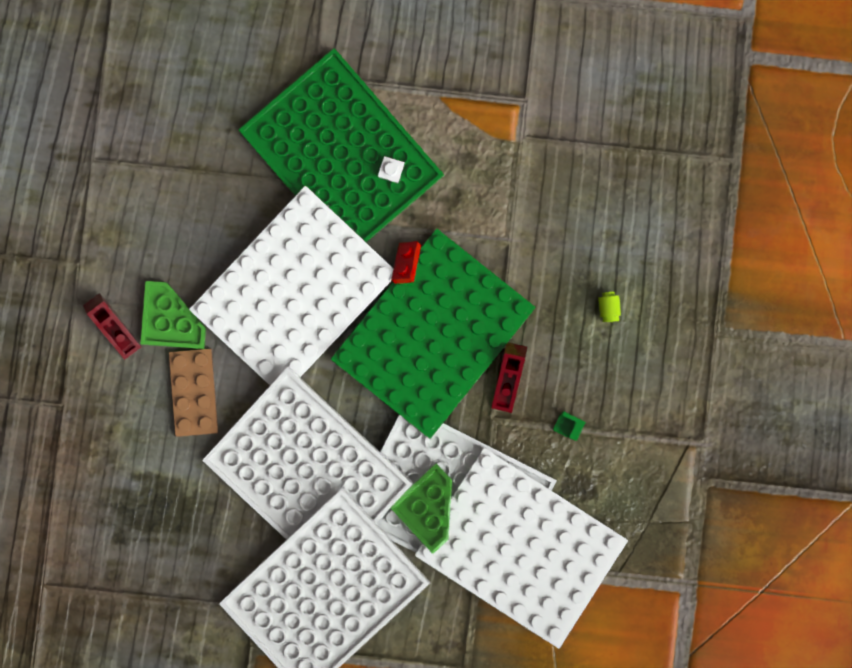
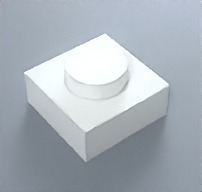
(391, 169)

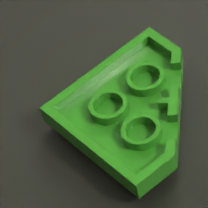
(169, 320)
(427, 508)

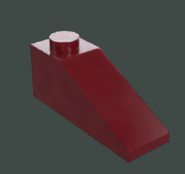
(111, 326)
(509, 377)

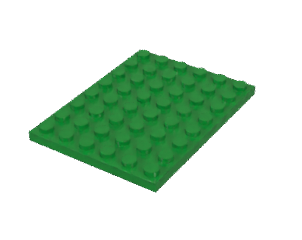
(333, 139)
(433, 335)

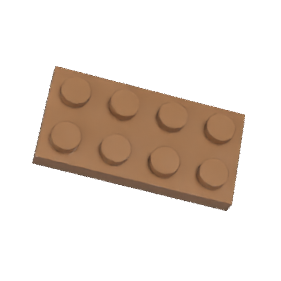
(193, 392)

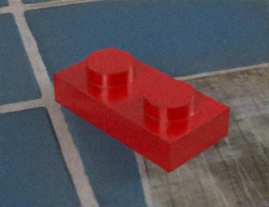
(406, 262)

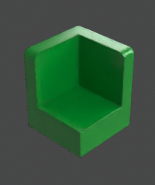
(569, 426)

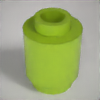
(609, 307)

